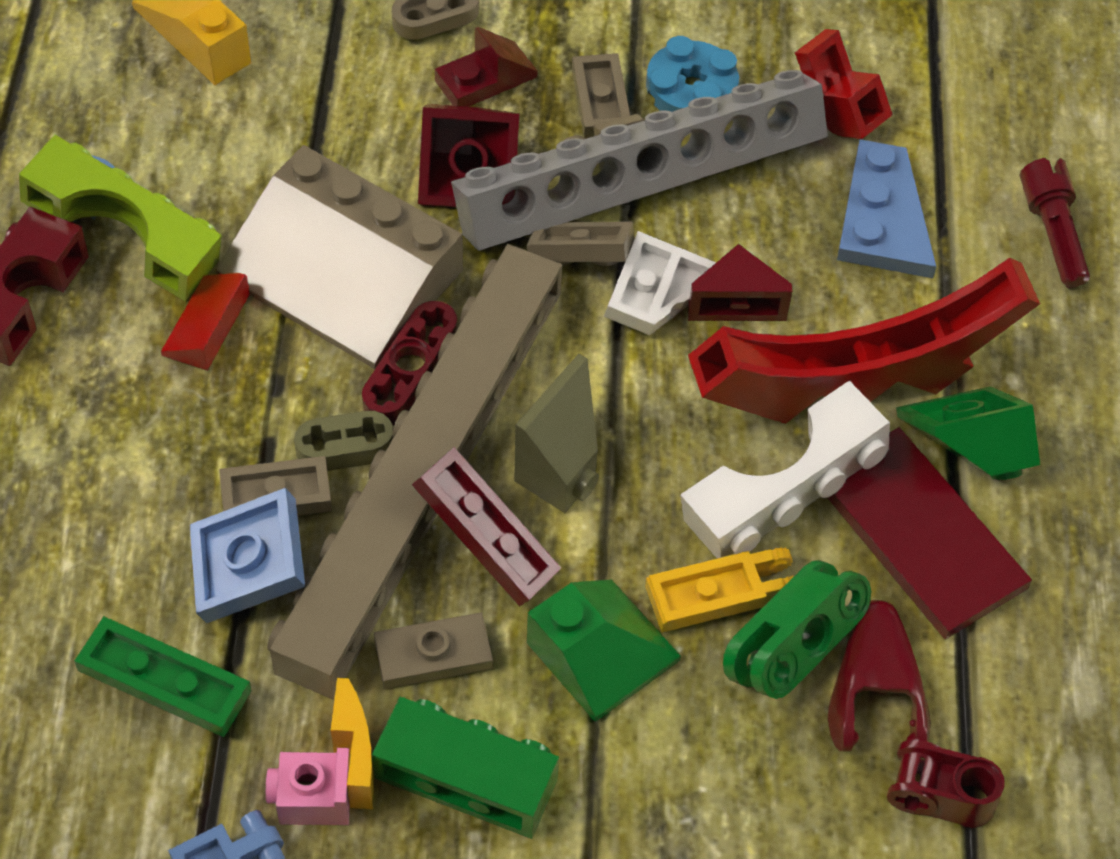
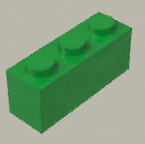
(466, 766)

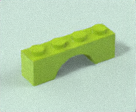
(75, 185)

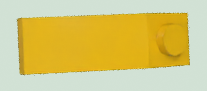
(202, 32)

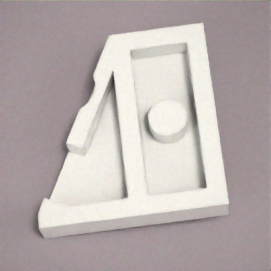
(654, 284)

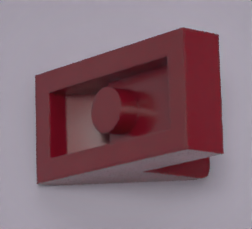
(488, 71)

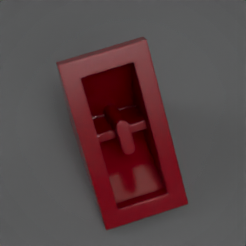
(739, 290)

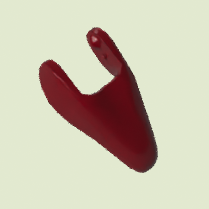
(877, 661)

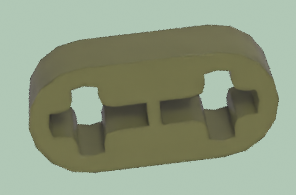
(344, 438)

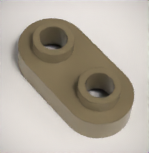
(430, 17)

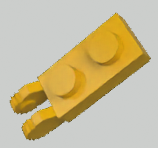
(716, 587)

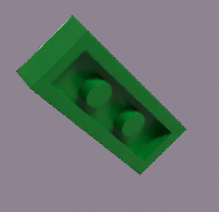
(163, 676)

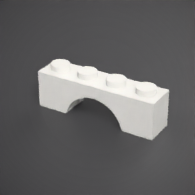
(737, 509)

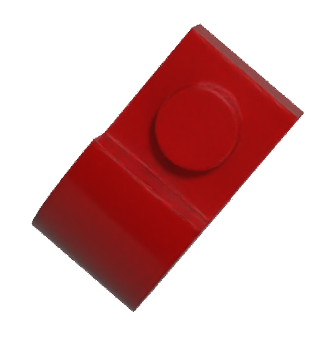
(852, 100)

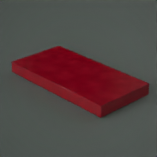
(929, 538)

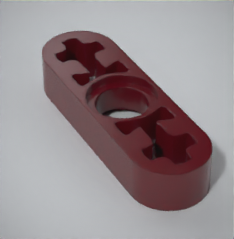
(408, 342)

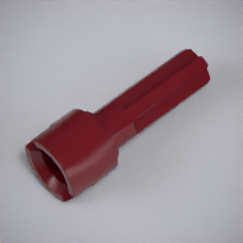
(1050, 197)

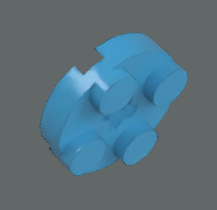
(685, 59)

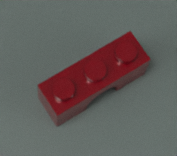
(34, 253)

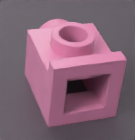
(315, 804)

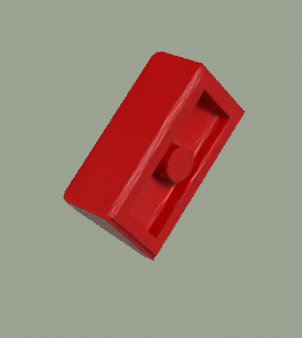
(207, 319)

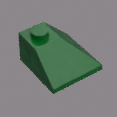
(980, 428)
(598, 644)

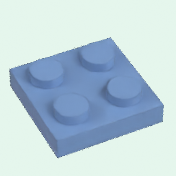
(246, 555)

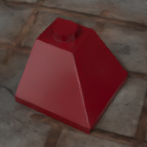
(461, 140)

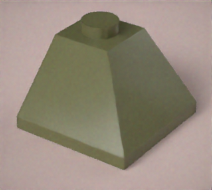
(559, 440)

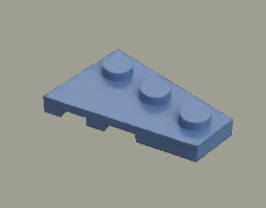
(884, 214)

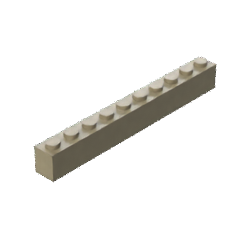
(389, 516)

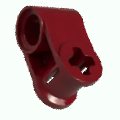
(941, 784)

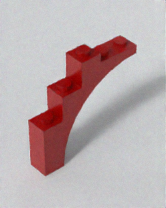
(920, 348)

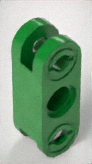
(796, 629)

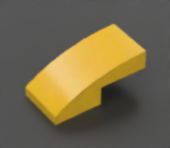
(351, 731)

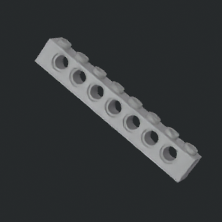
(795, 122)

